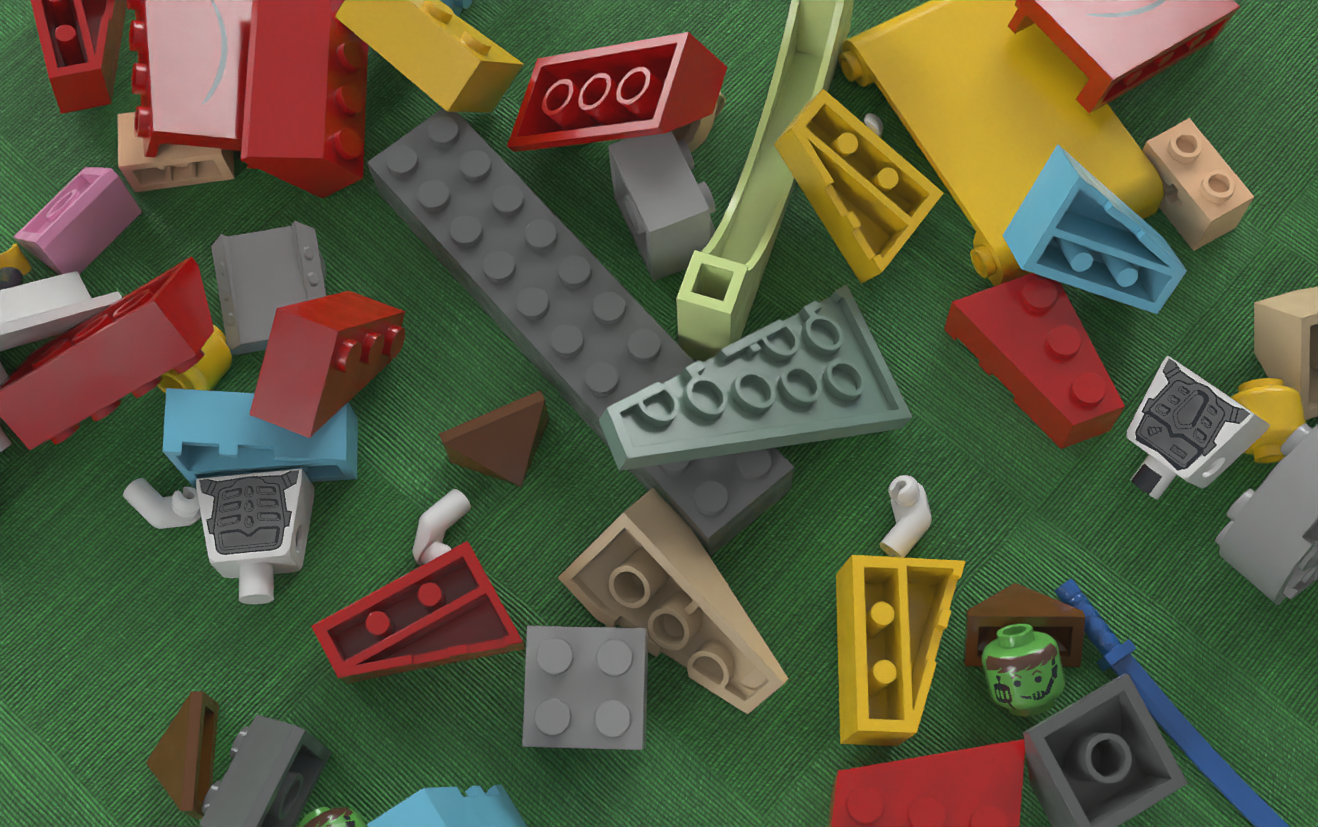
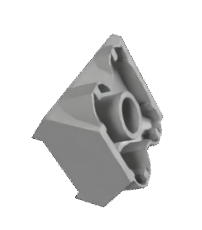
(261, 274)

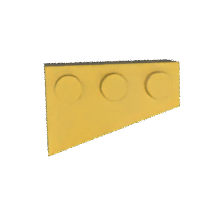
(434, 51)
(855, 184)
(888, 642)

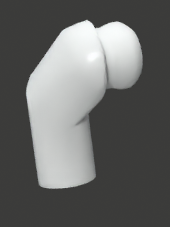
(163, 511)
(911, 516)
(434, 524)

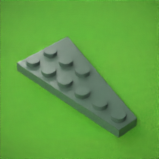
(772, 389)

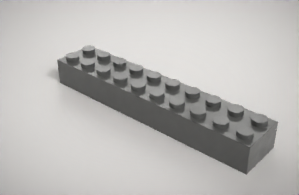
(561, 309)

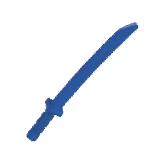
(1168, 717)

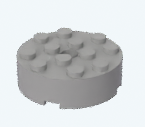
(1277, 526)

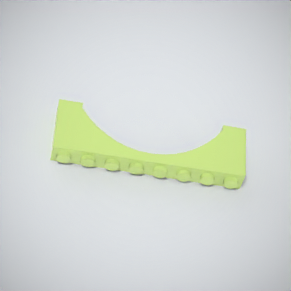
(728, 271)

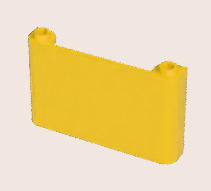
(992, 113)

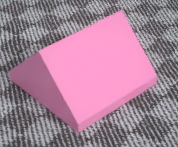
(80, 221)

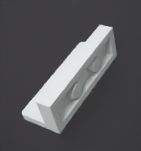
(46, 308)

